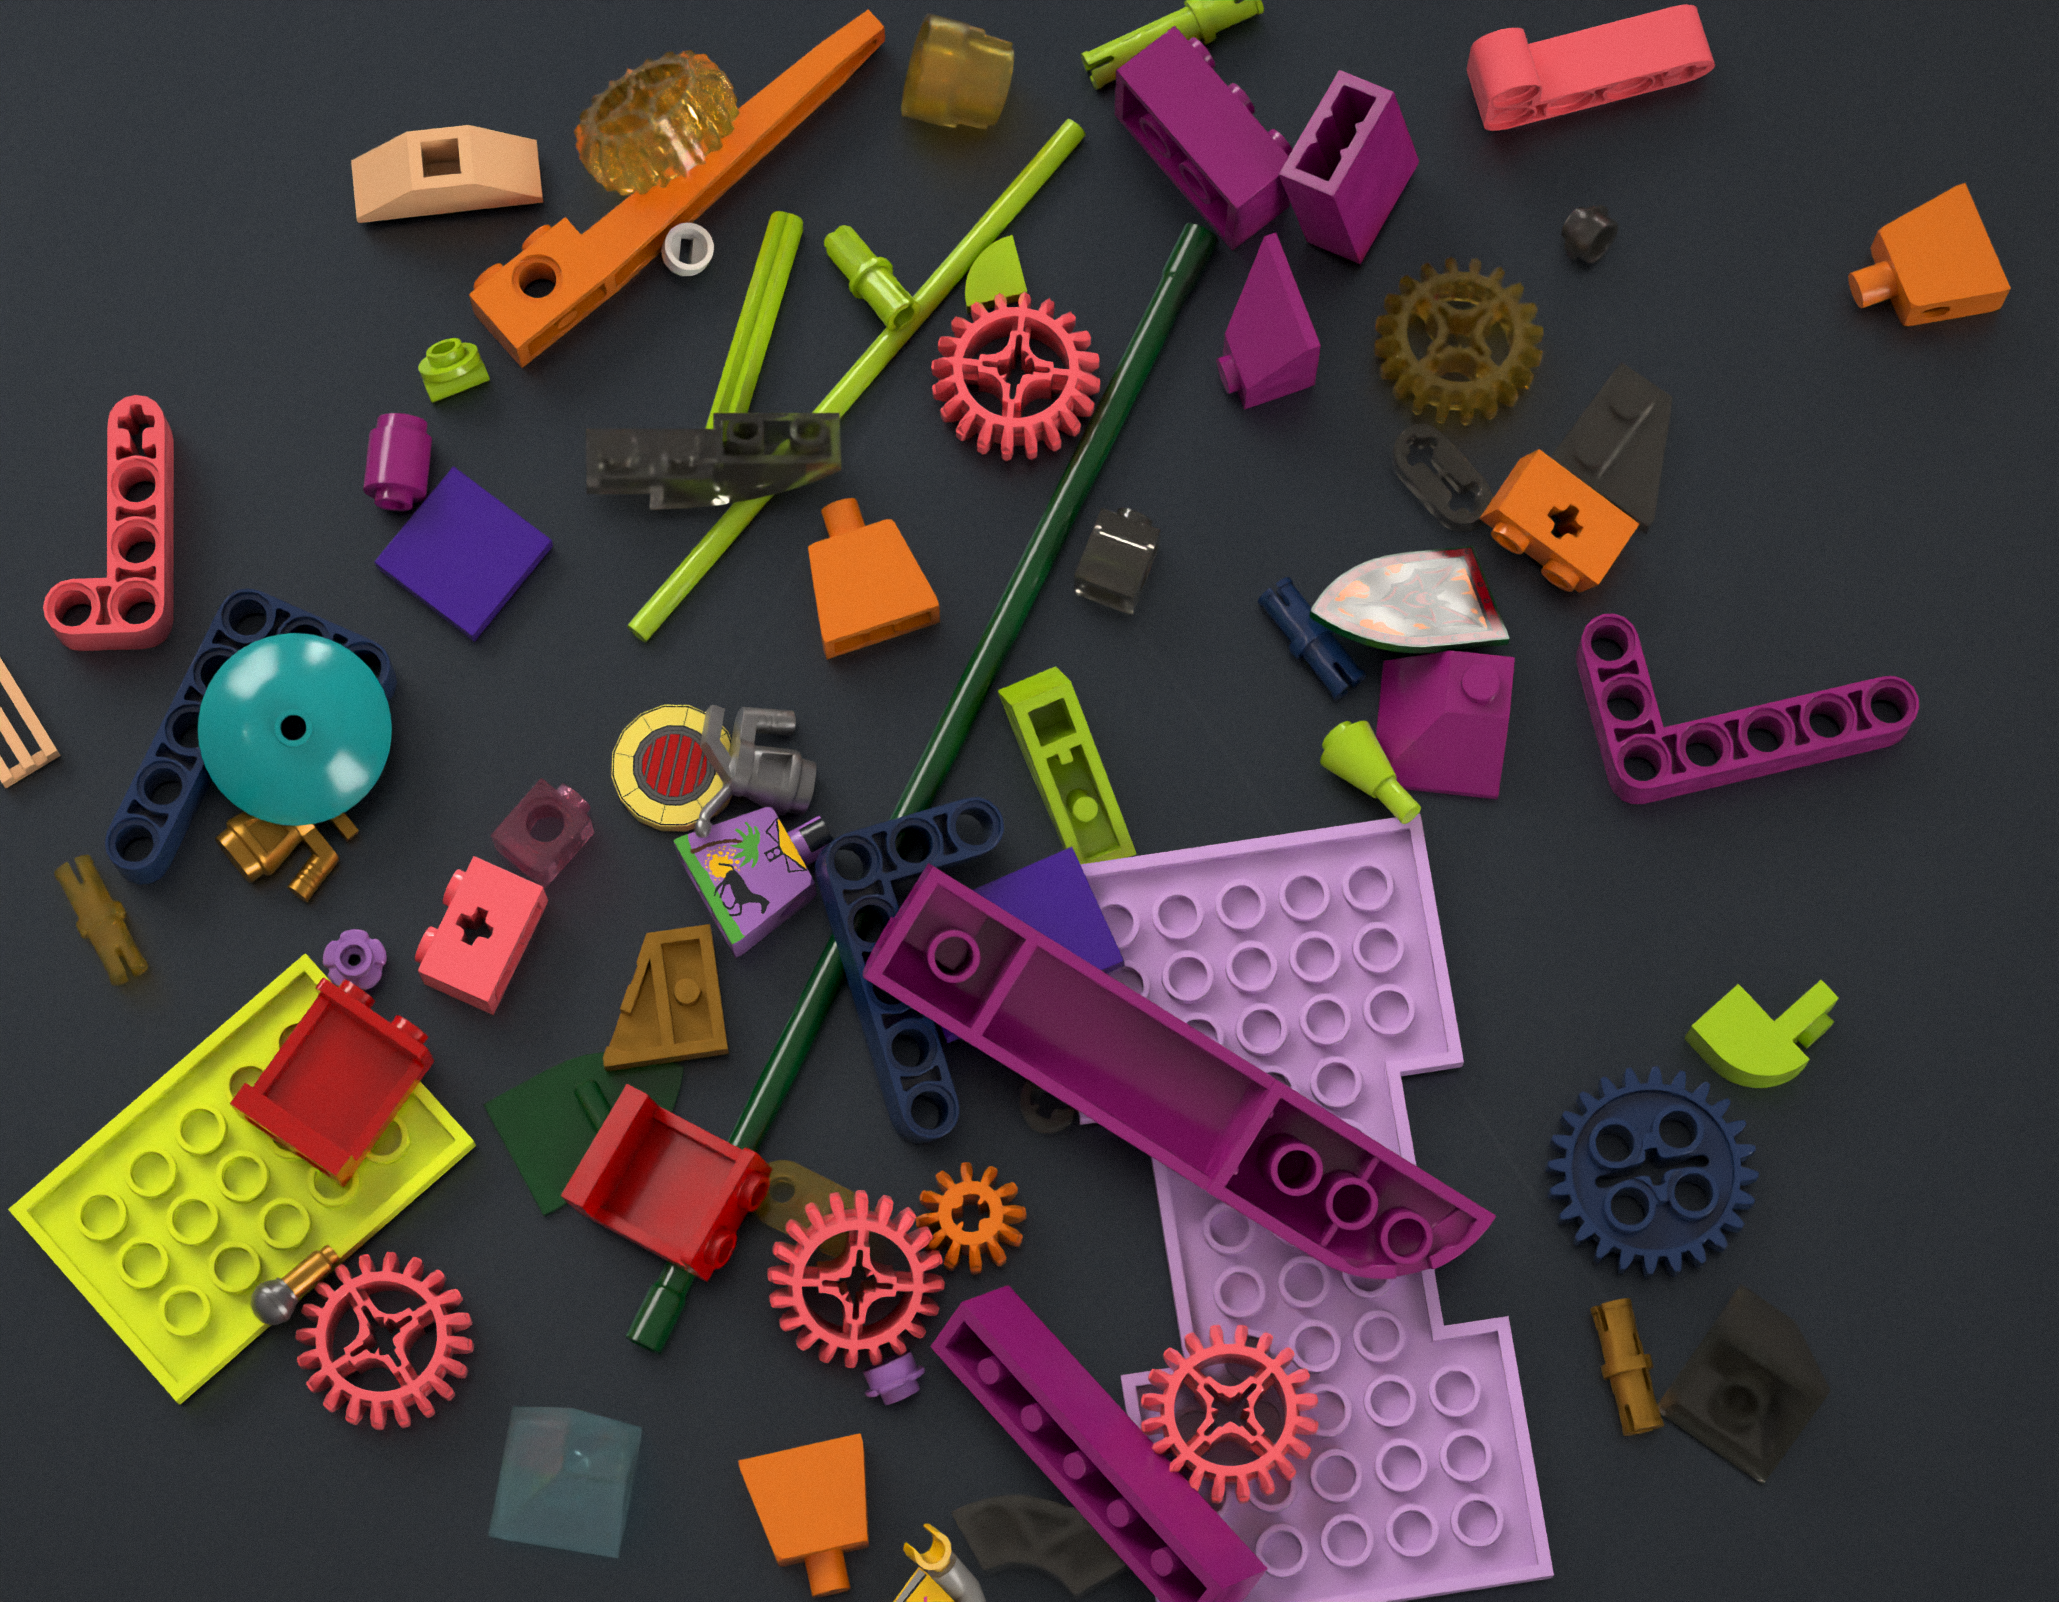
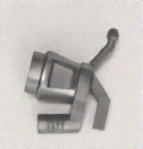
(760, 773)

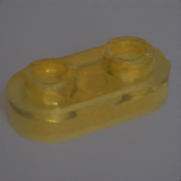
(808, 1188)

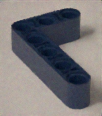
(170, 761)
(875, 895)

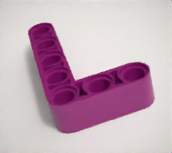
(1723, 732)

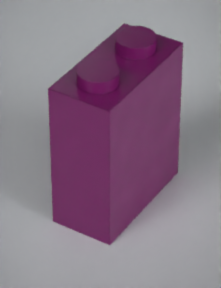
(1349, 166)

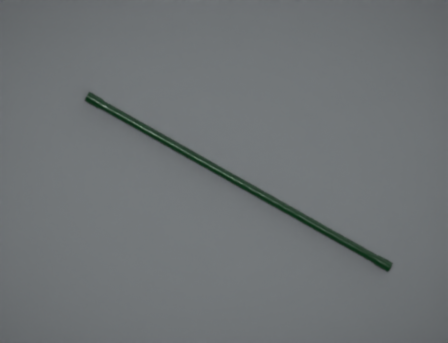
(1179, 277)

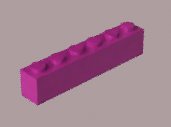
(1094, 1452)

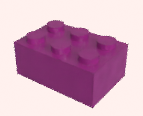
(1203, 135)

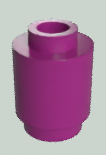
(398, 461)

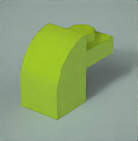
(1751, 1047)

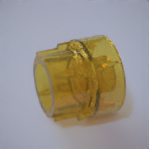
(956, 75)

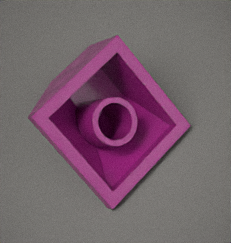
(1270, 336)
(1446, 721)

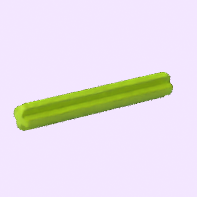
(758, 315)

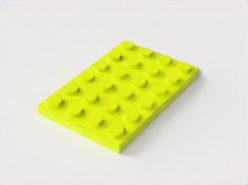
(193, 1207)

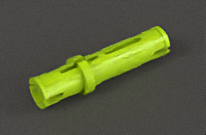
(1197, 19)

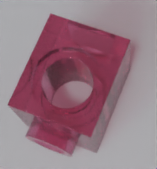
(544, 859)

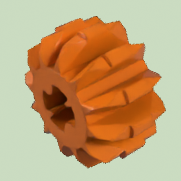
(990, 1229)

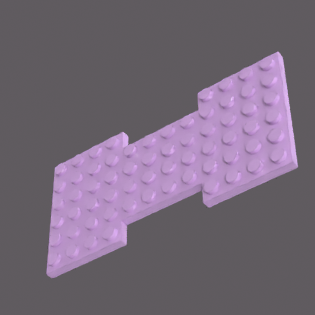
(1336, 981)

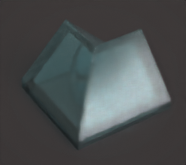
(565, 1480)

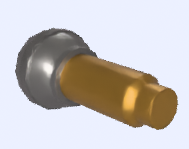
(276, 1299)

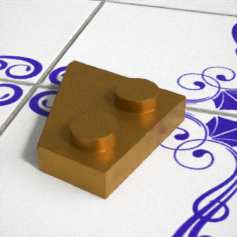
(671, 1004)

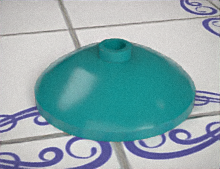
(305, 777)

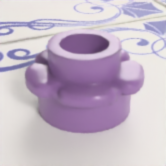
(358, 943)
(894, 1378)

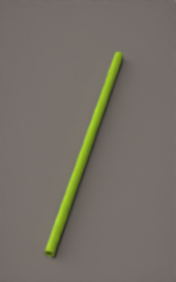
(867, 368)

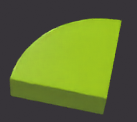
(995, 272)

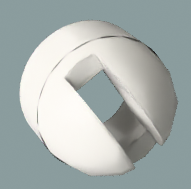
(700, 249)

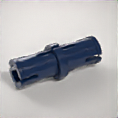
(1311, 639)

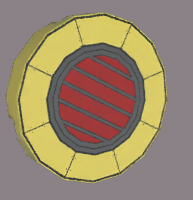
(663, 769)

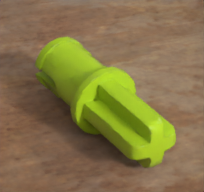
(872, 279)

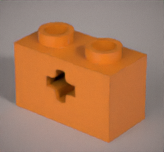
(1589, 524)

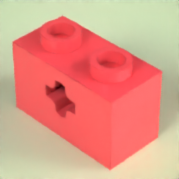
(483, 970)

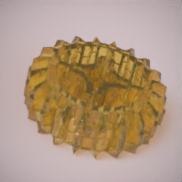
(656, 122)
(1441, 319)

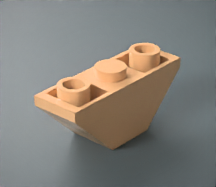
(445, 173)

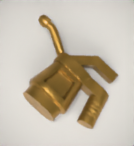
(262, 846)

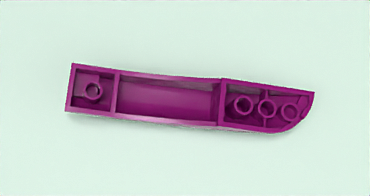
(1166, 1086)

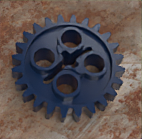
(1635, 1116)

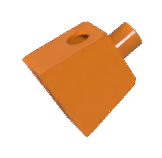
(1934, 263)
(866, 582)
(813, 1507)

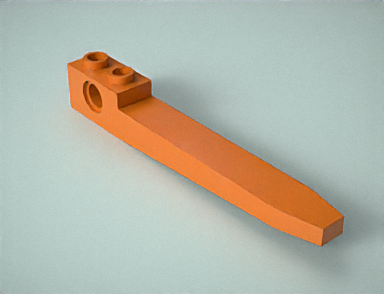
(625, 240)

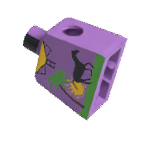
(753, 873)

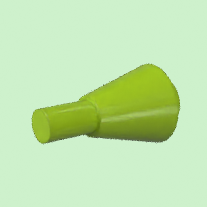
(1359, 759)

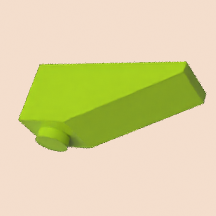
(1066, 766)

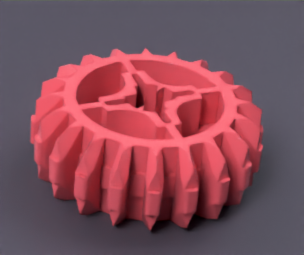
(1038, 381)
(825, 1274)
(357, 1354)
(1208, 1390)

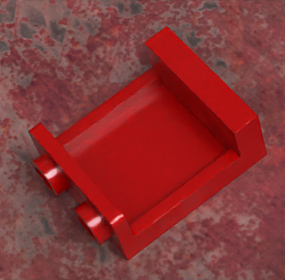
(336, 1081)
(667, 1184)

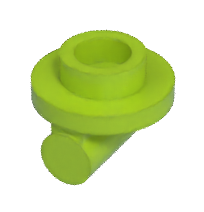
(451, 368)

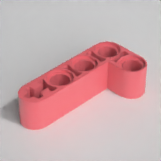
(1585, 68)
(127, 525)

